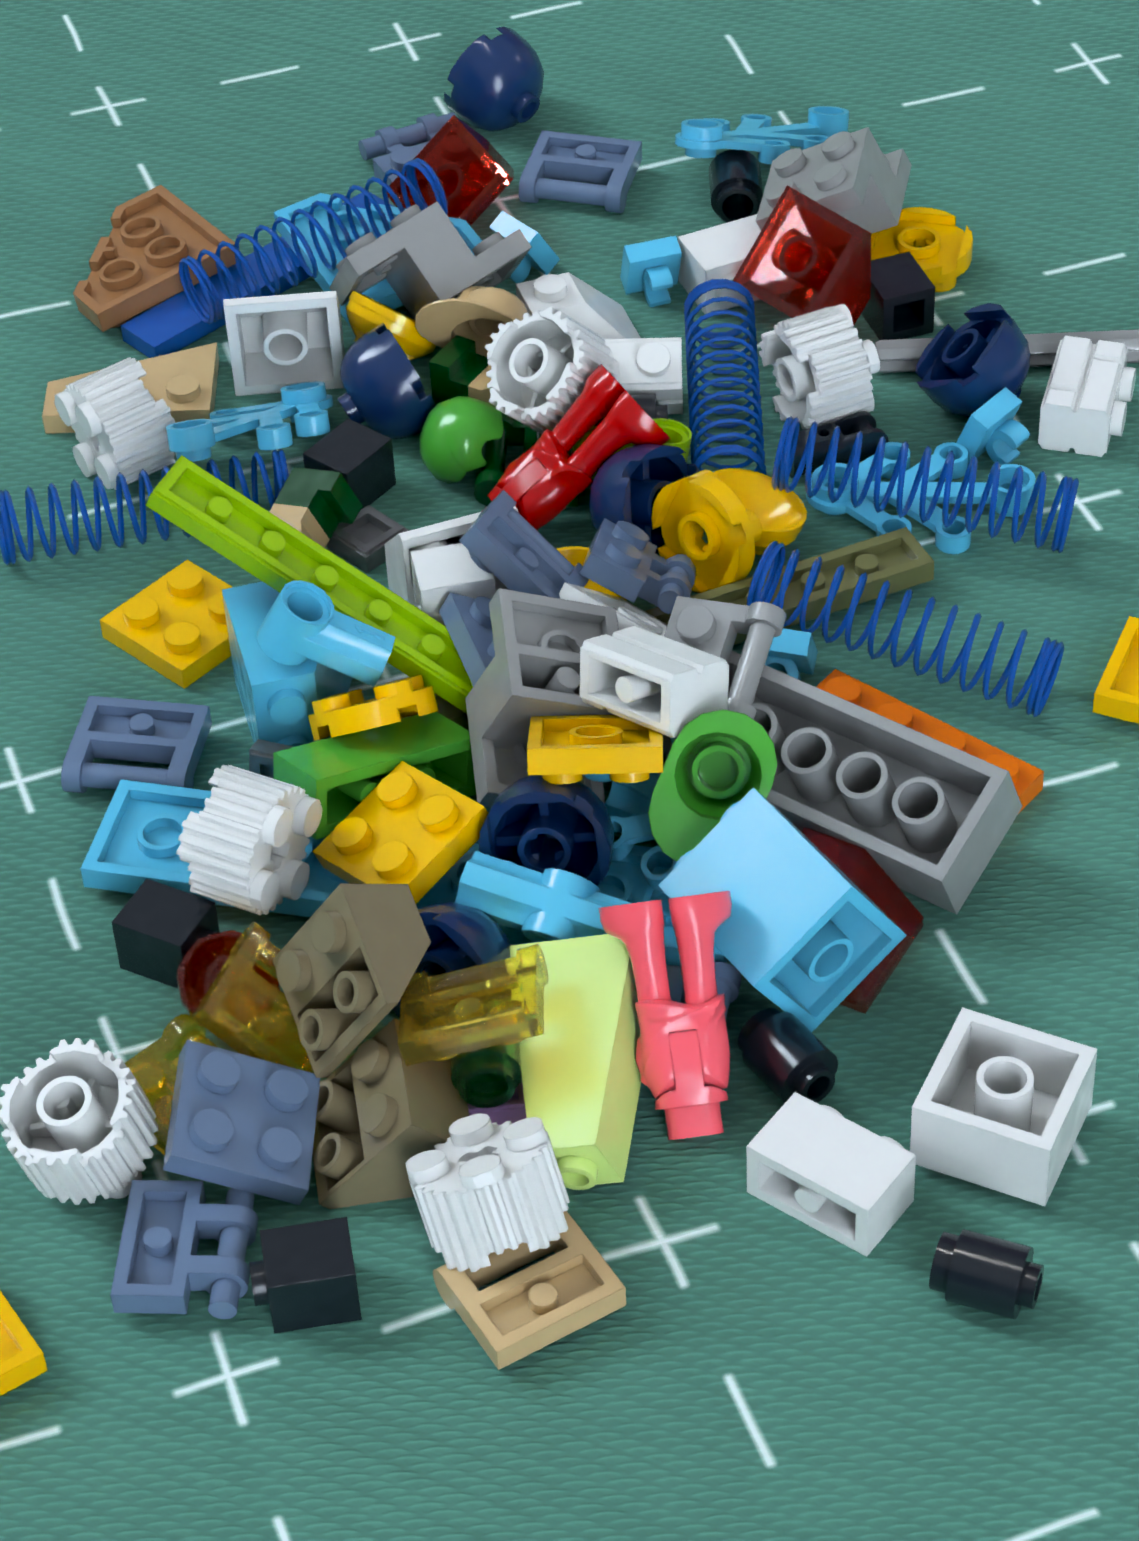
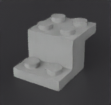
(845, 176)
(426, 259)
(530, 676)

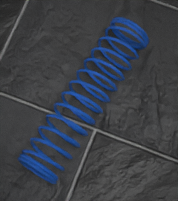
(208, 289)
(693, 330)
(786, 453)
(7, 509)
(1041, 676)

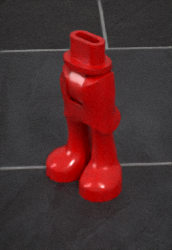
(548, 477)

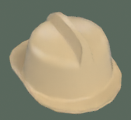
(471, 315)

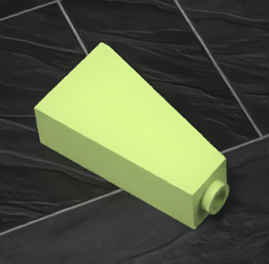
(585, 1065)

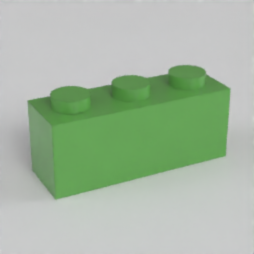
(350, 766)

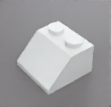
(284, 341)

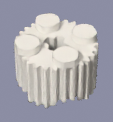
(543, 366)
(820, 366)
(116, 423)
(250, 840)
(79, 1124)
(489, 1190)

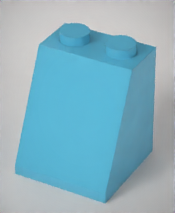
(271, 693)
(794, 917)

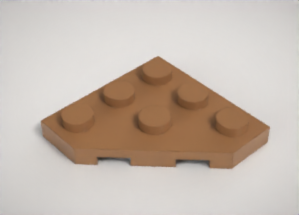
(142, 257)

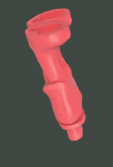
(680, 1044)

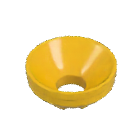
(367, 314)
(779, 512)

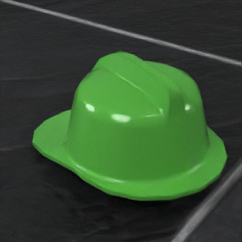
(705, 773)

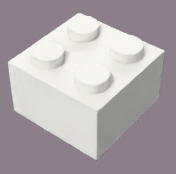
(1003, 1106)

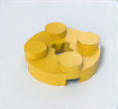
(932, 240)
(711, 505)
(350, 713)

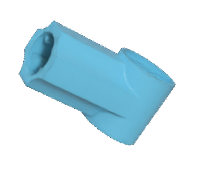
(307, 626)

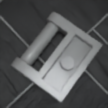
(713, 629)

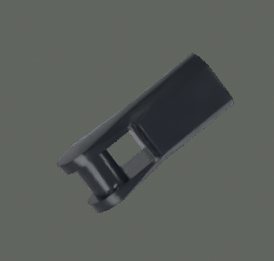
(849, 428)

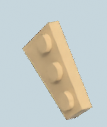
(181, 378)

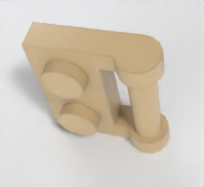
(537, 1302)

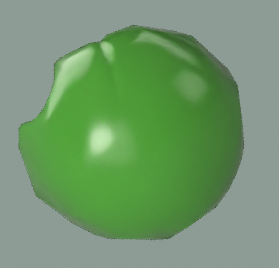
(455, 436)

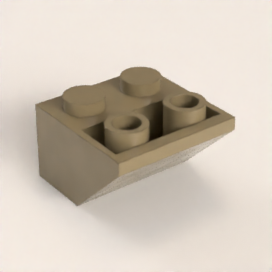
(350, 967)
(378, 1117)

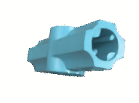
(536, 903)

